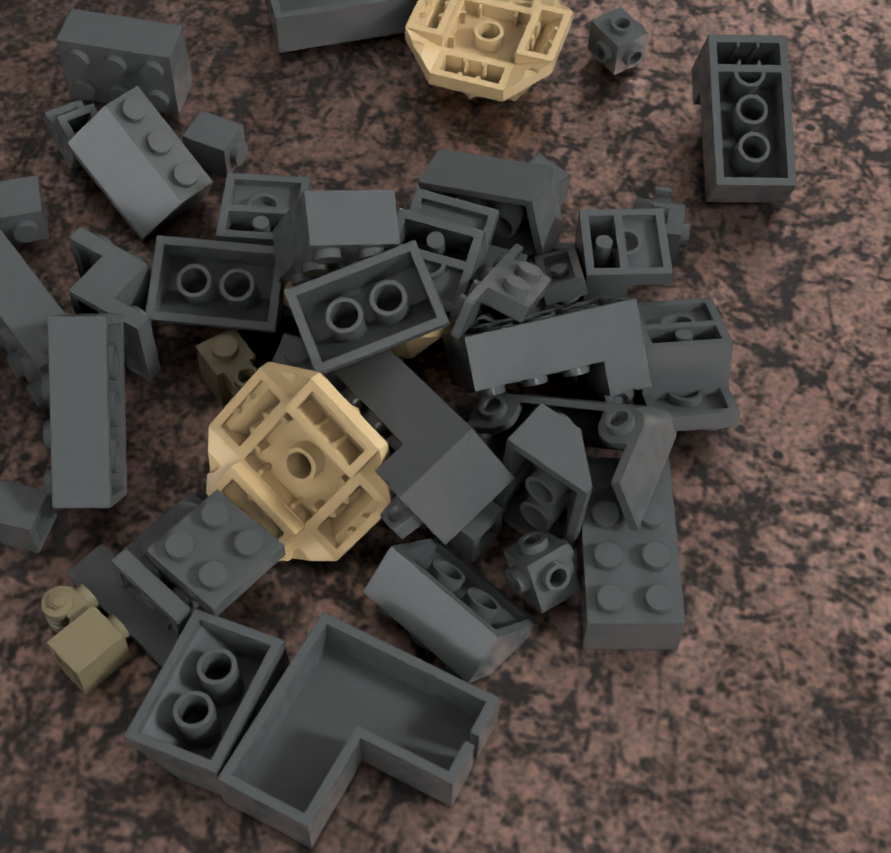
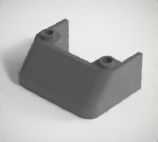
(638, 430)

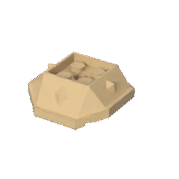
(487, 44)
(262, 464)

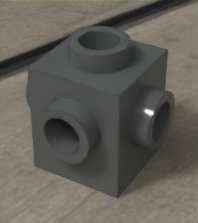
(617, 40)
(542, 569)

